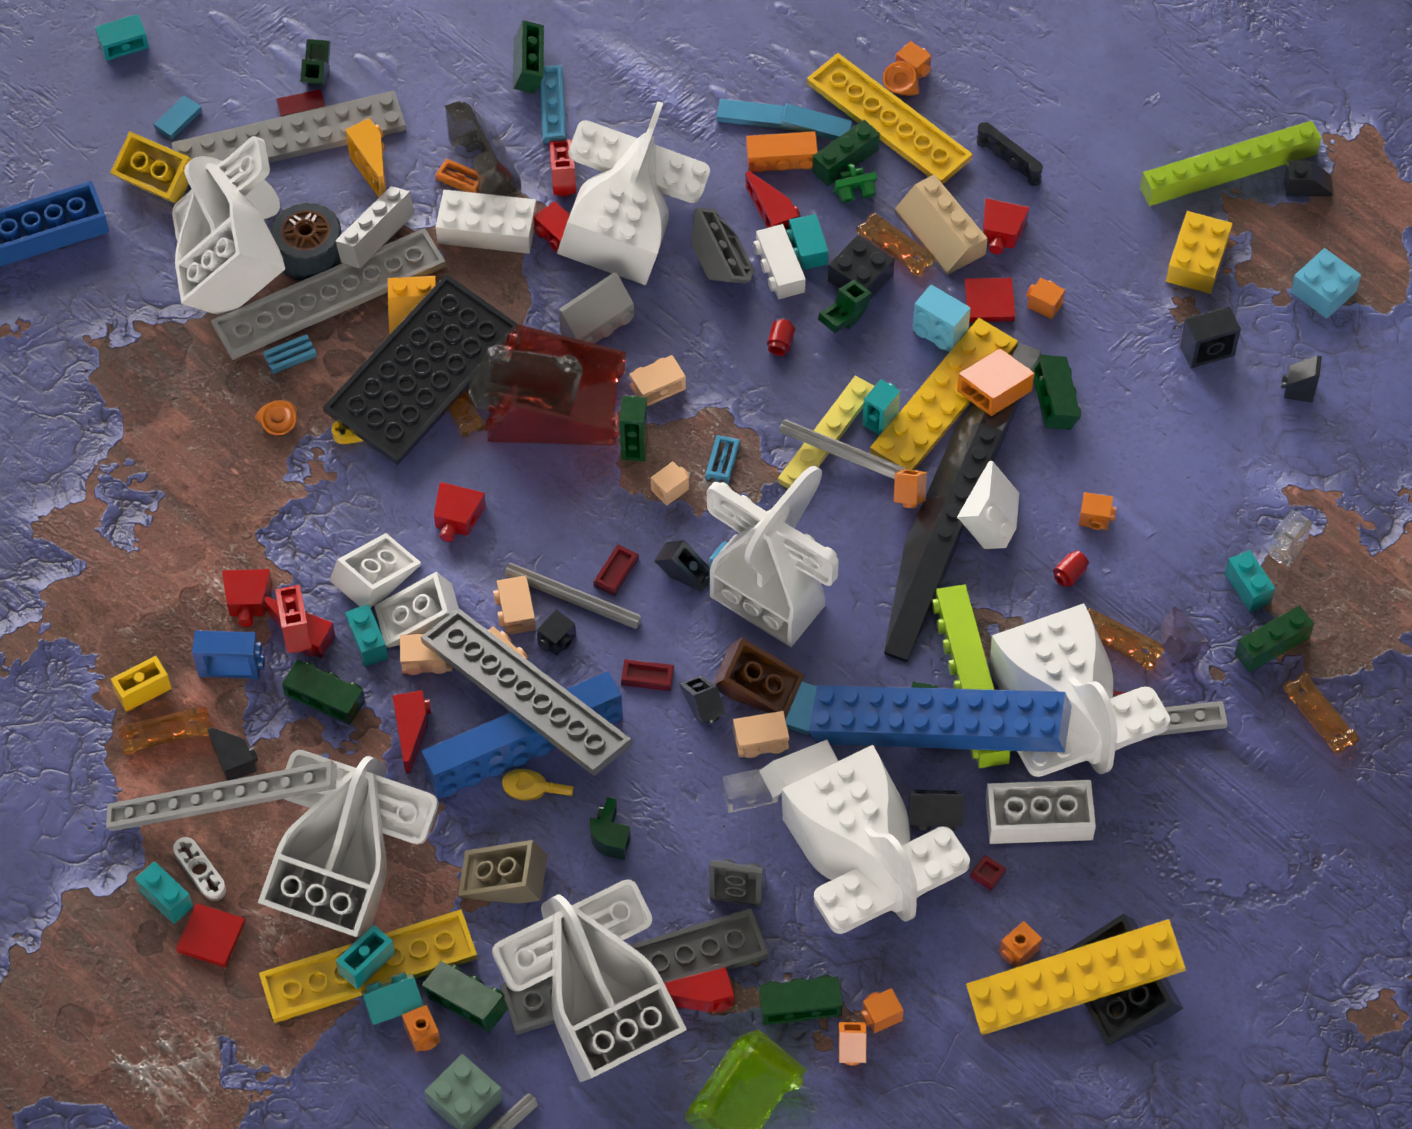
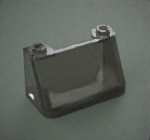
(493, 165)
(539, 378)

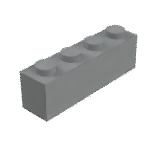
(375, 227)

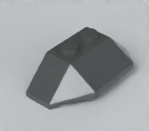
(719, 248)

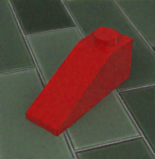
(562, 168)
(771, 204)
(293, 619)
(320, 630)
(412, 722)
(703, 991)

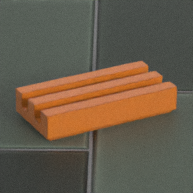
(458, 179)

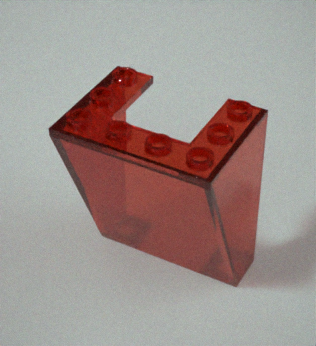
(594, 406)

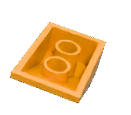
(367, 154)
(405, 295)

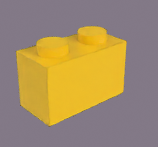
(141, 683)

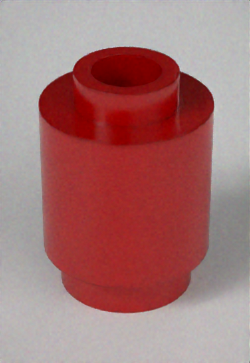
(780, 337)
(1070, 568)

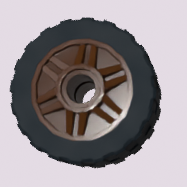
(307, 239)

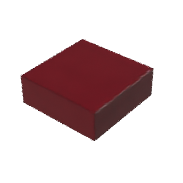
(988, 872)

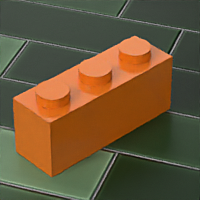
(780, 151)

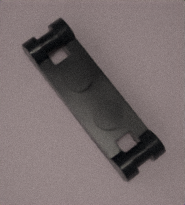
(1010, 152)

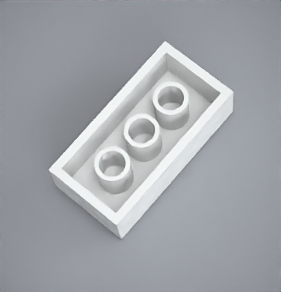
(486, 221)
(1040, 811)

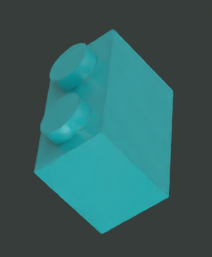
(122, 37)
(808, 241)
(881, 406)
(1249, 580)
(366, 635)
(164, 892)
(365, 956)
(391, 998)

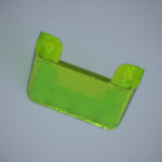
(745, 1085)

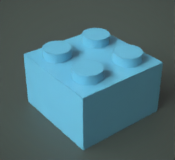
(1325, 283)
(940, 318)

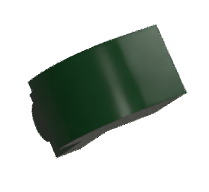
(316, 66)
(848, 307)
(609, 837)

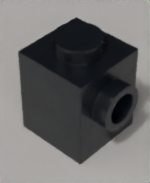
(556, 633)

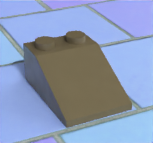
(504, 873)

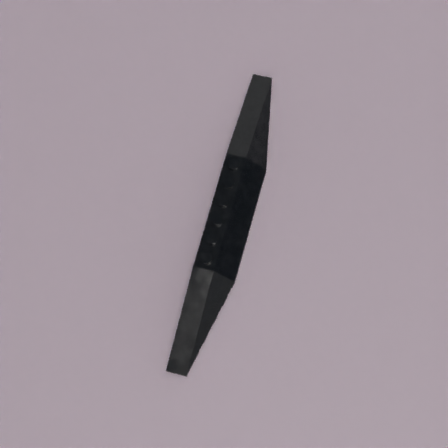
(936, 527)

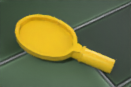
(530, 785)

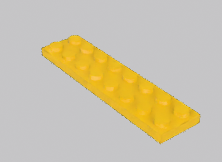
(896, 122)
(937, 402)
(1075, 977)
(317, 983)

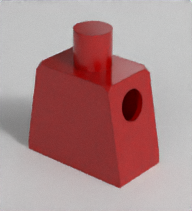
(1003, 224)
(457, 510)
(246, 593)

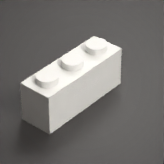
(779, 262)
(797, 766)

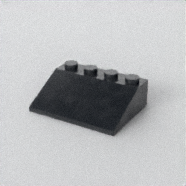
(1132, 1009)

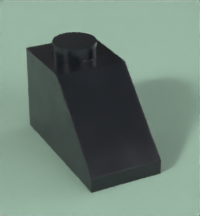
(1307, 179)
(1302, 379)
(683, 564)
(703, 699)
(233, 754)

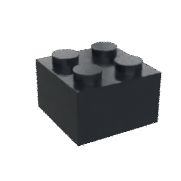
(864, 264)
(1210, 337)
(935, 808)

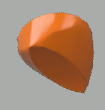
(901, 78)
(277, 417)

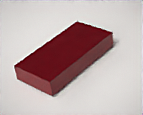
(300, 102)
(616, 570)
(647, 675)

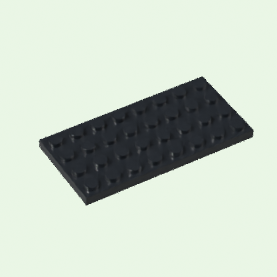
(419, 369)

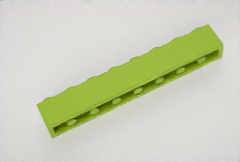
(1230, 163)
(965, 653)

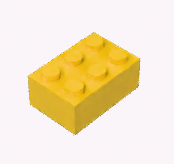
(152, 167)
(1198, 252)

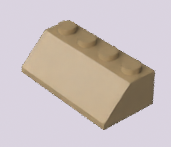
(941, 225)

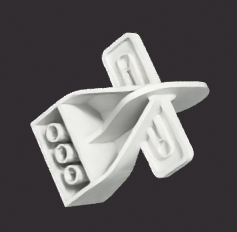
(622, 208)
(222, 230)
(770, 567)
(1068, 657)
(860, 839)
(335, 853)
(603, 990)

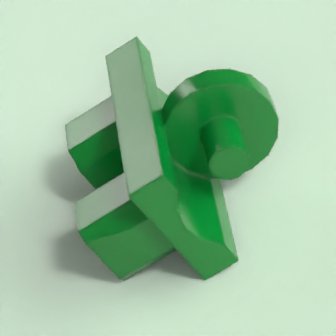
(851, 181)

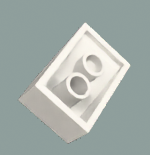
(991, 509)
(373, 570)
(416, 608)

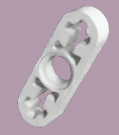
(199, 858)

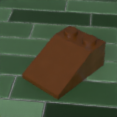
(757, 678)

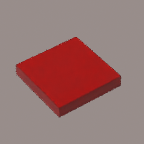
(990, 299)
(210, 935)

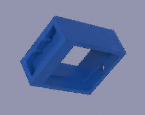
(227, 654)

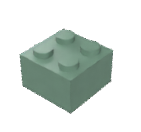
(463, 1094)

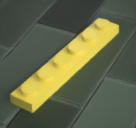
(832, 425)

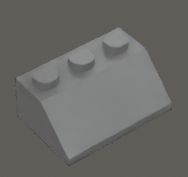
(597, 311)

